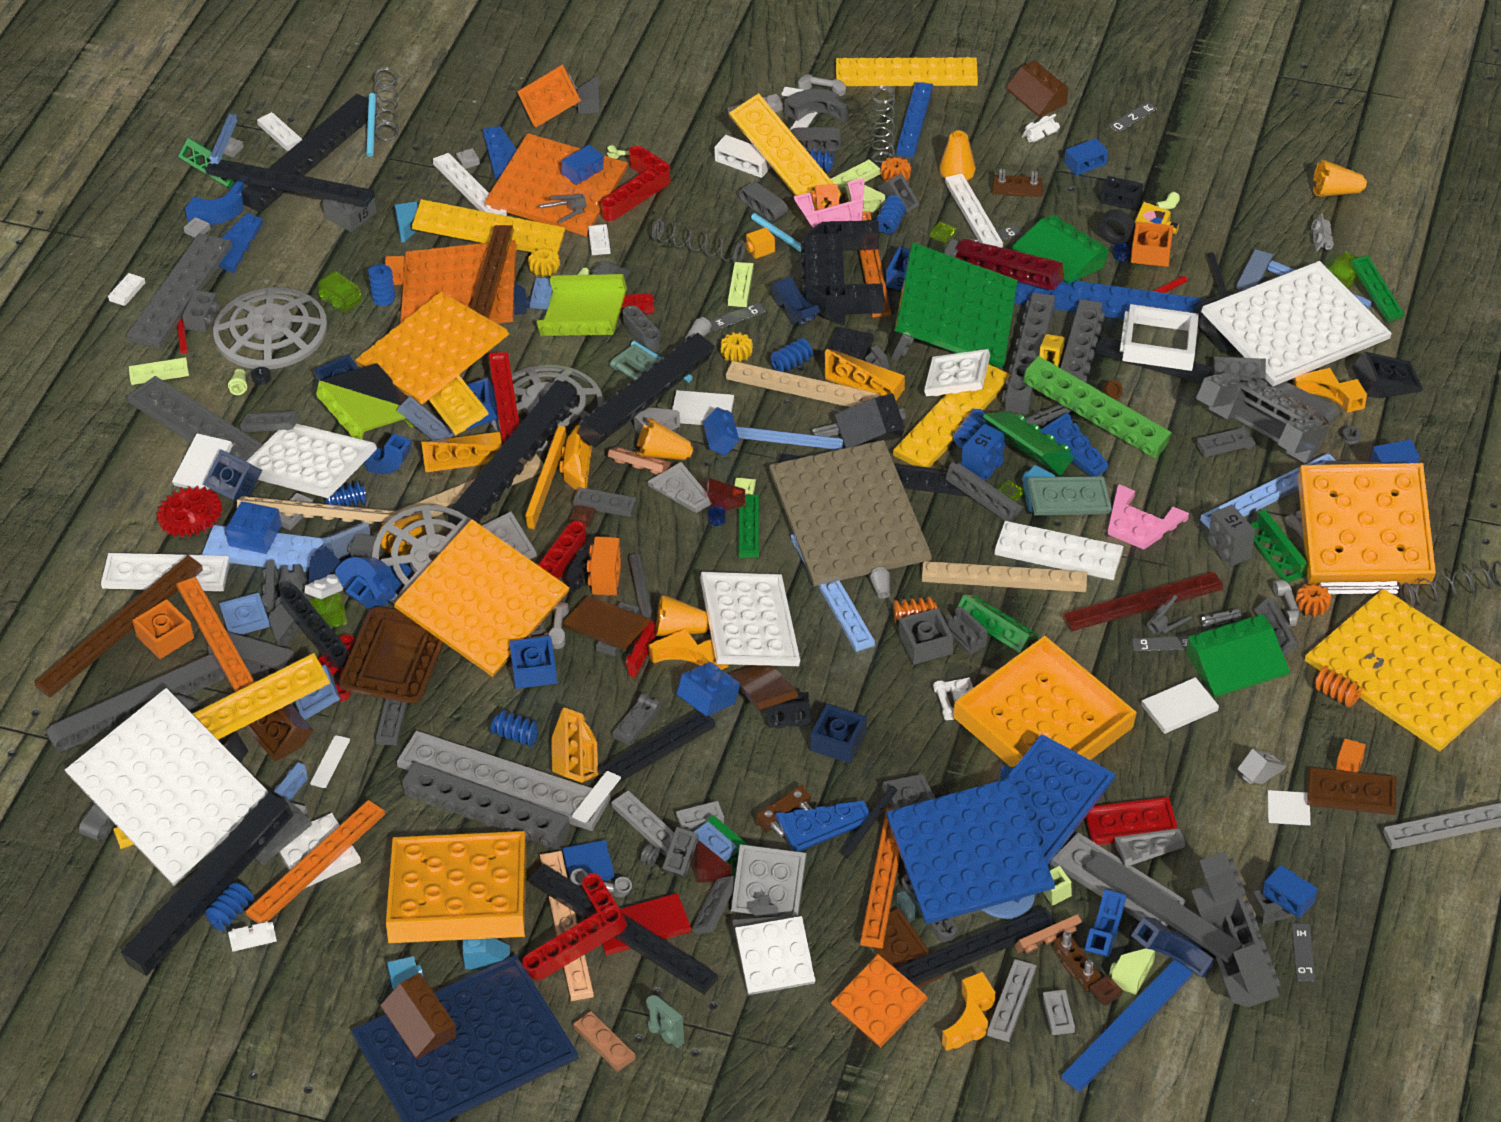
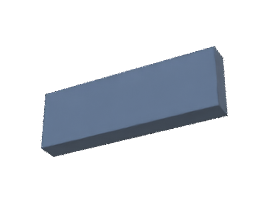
(1254, 270)
(424, 420)

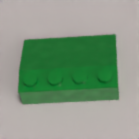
(1063, 243)
(1031, 440)
(1237, 655)

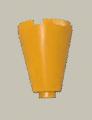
(958, 156)
(1336, 180)
(661, 442)
(404, 547)
(677, 616)

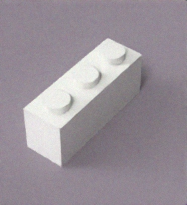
(741, 156)

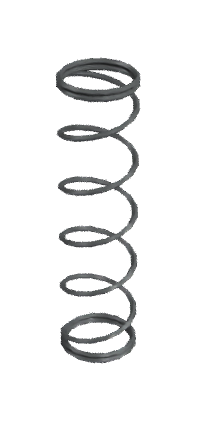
(385, 122)
(891, 131)
(659, 234)
(1411, 588)

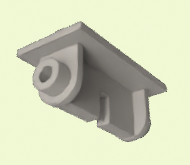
(1321, 233)

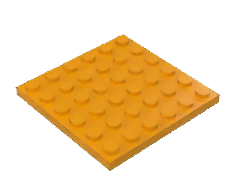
(433, 346)
(481, 597)

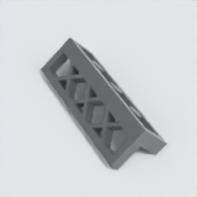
(983, 492)

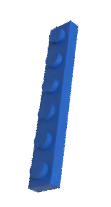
(914, 119)

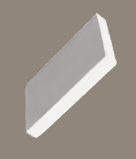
(697, 406)
(199, 461)
(1179, 705)

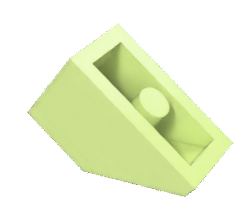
(872, 200)
(1132, 969)

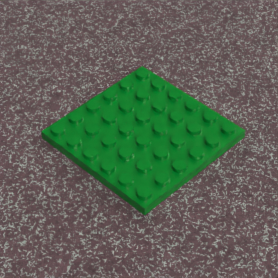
(956, 304)

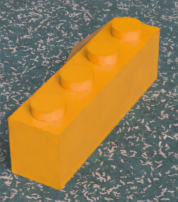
(862, 375)
(460, 451)

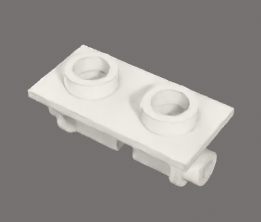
(1034, 130)
(251, 937)

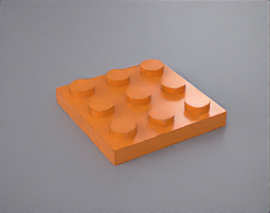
(549, 96)
(879, 1001)

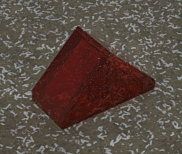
(725, 495)
(710, 865)

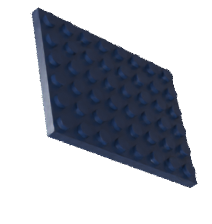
(500, 1044)

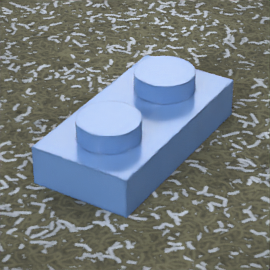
(541, 294)
(292, 783)
(716, 841)

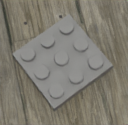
(768, 873)

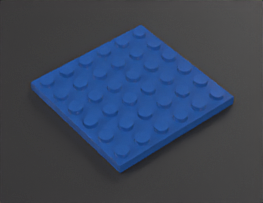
(969, 850)

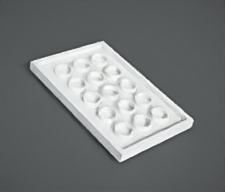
(310, 459)
(749, 619)

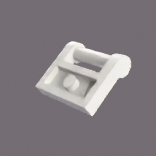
(958, 689)

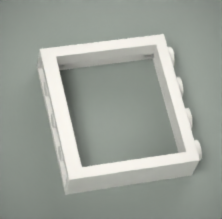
(1156, 354)

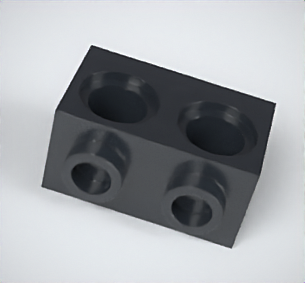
(1121, 193)
(789, 715)

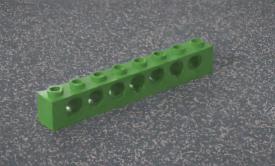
(1097, 407)

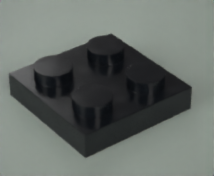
(851, 342)

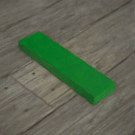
(1377, 288)
(749, 527)

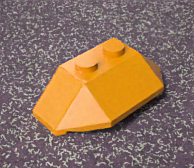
(576, 460)
(574, 747)

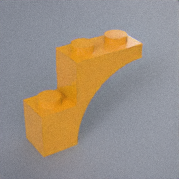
(1324, 383)
(683, 647)
(973, 1023)

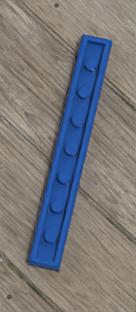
(1126, 1026)

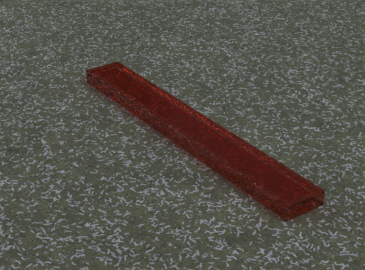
(1142, 601)

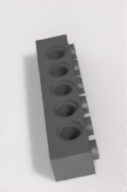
(1083, 339)

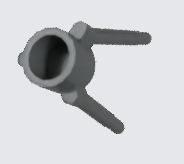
(575, 202)
(1159, 621)

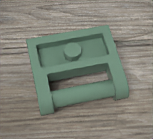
(636, 358)
(671, 1022)

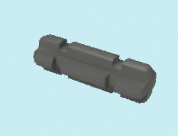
(1221, 618)

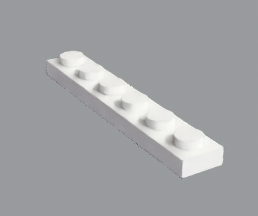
(464, 183)
(972, 210)

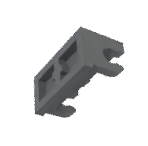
(967, 631)

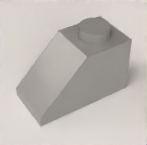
(666, 417)
(1260, 766)

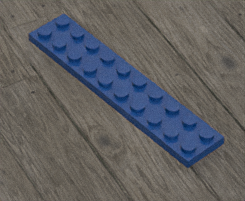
(1114, 298)

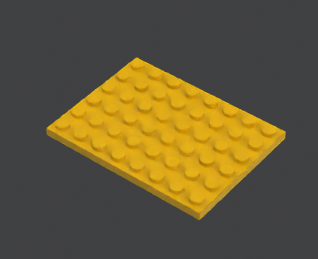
(1428, 674)

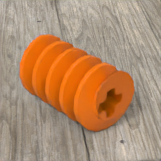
(906, 610)
(1337, 687)

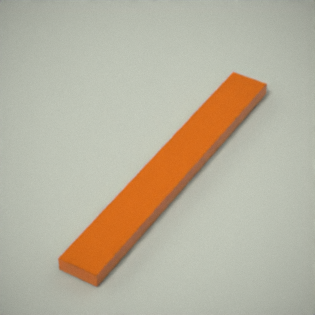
(873, 271)
(215, 634)
(315, 862)
(881, 889)

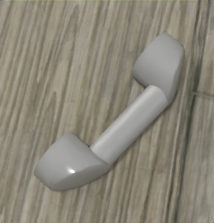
(806, 82)
(1282, 588)
(557, 633)
(619, 889)

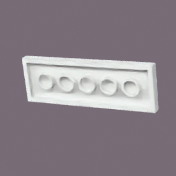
(1059, 550)
(143, 570)

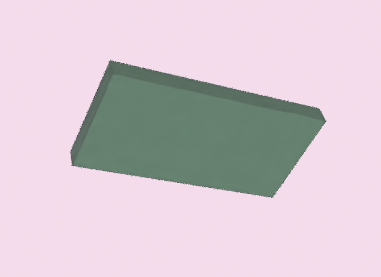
(1069, 495)

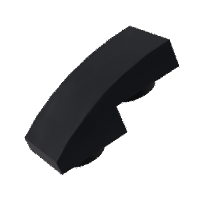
(575, 575)

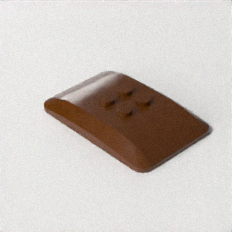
(391, 657)

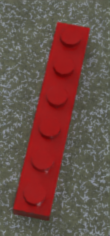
(503, 394)

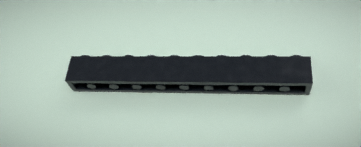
(311, 150)
(645, 390)
(516, 453)
(207, 884)

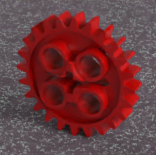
(189, 511)

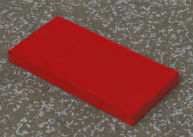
(1129, 818)
(660, 916)

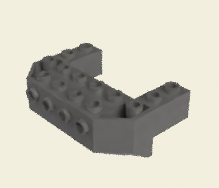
(1267, 411)
(1250, 972)

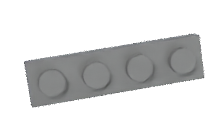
(644, 821)
(1011, 1000)

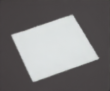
(1288, 808)

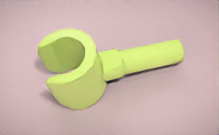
(614, 153)

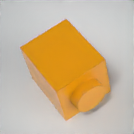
(760, 243)

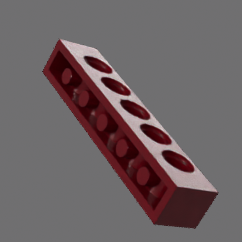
(1013, 264)

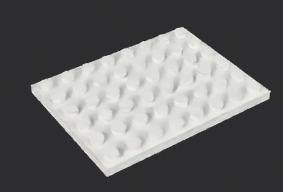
(1296, 322)
(168, 785)

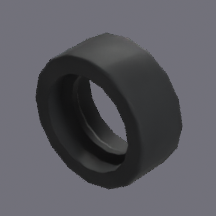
(1121, 219)

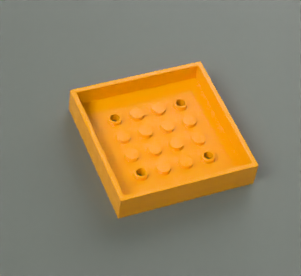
(1366, 523)
(1047, 708)
(457, 887)

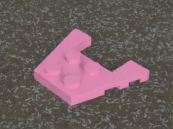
(843, 212)
(1138, 526)

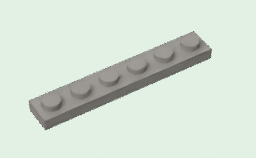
(1443, 826)

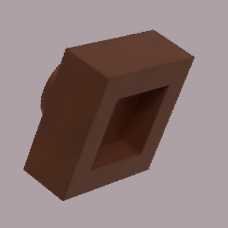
(583, 514)
(1106, 990)

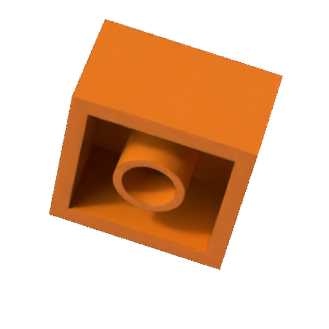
(1152, 244)
(604, 566)
(163, 629)

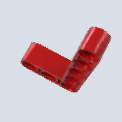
(652, 178)
(564, 549)
(579, 933)

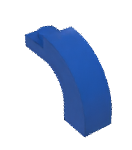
(217, 210)
(391, 457)
(371, 570)
(361, 592)
(1107, 925)

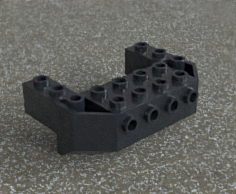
(825, 269)

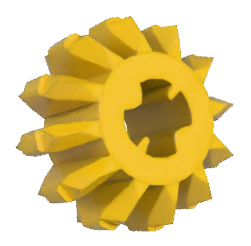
(544, 262)
(736, 347)

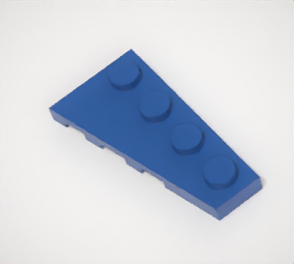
(499, 149)
(240, 236)
(1084, 454)
(814, 826)

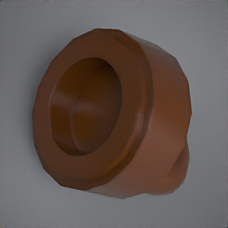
(1113, 389)

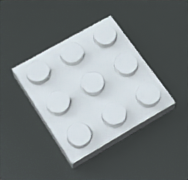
(957, 372)
(310, 839)
(775, 955)

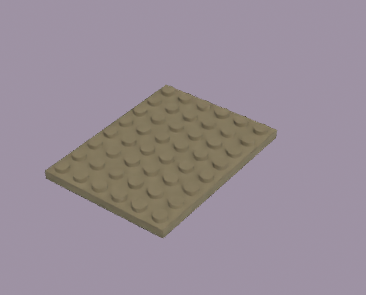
(849, 512)

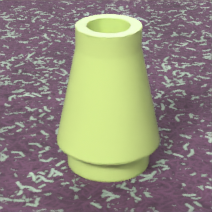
(238, 384)

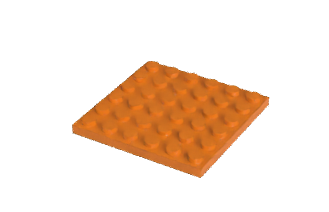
(537, 175)
(456, 274)

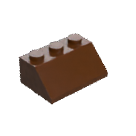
(1038, 89)
(281, 732)
(418, 1016)

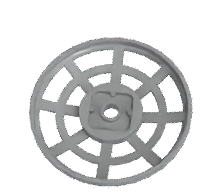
(280, 326)
(534, 393)
(421, 547)

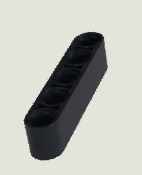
(317, 634)

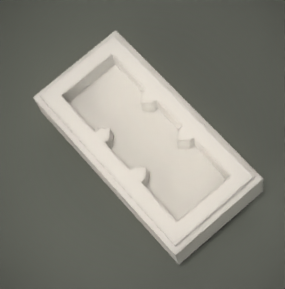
(599, 239)
(126, 289)

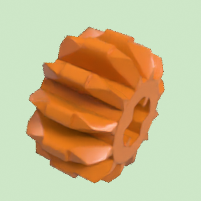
(894, 167)
(1313, 599)

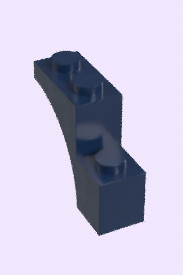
(797, 307)
(1176, 945)

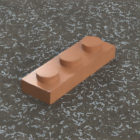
(623, 455)
(1047, 935)
(604, 1041)

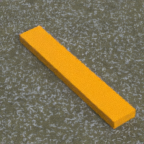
(546, 477)

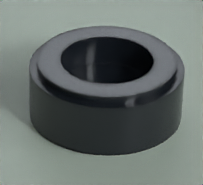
(261, 375)

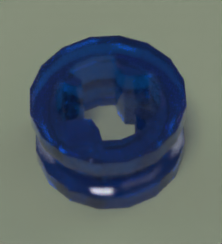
(1121, 252)
(719, 516)

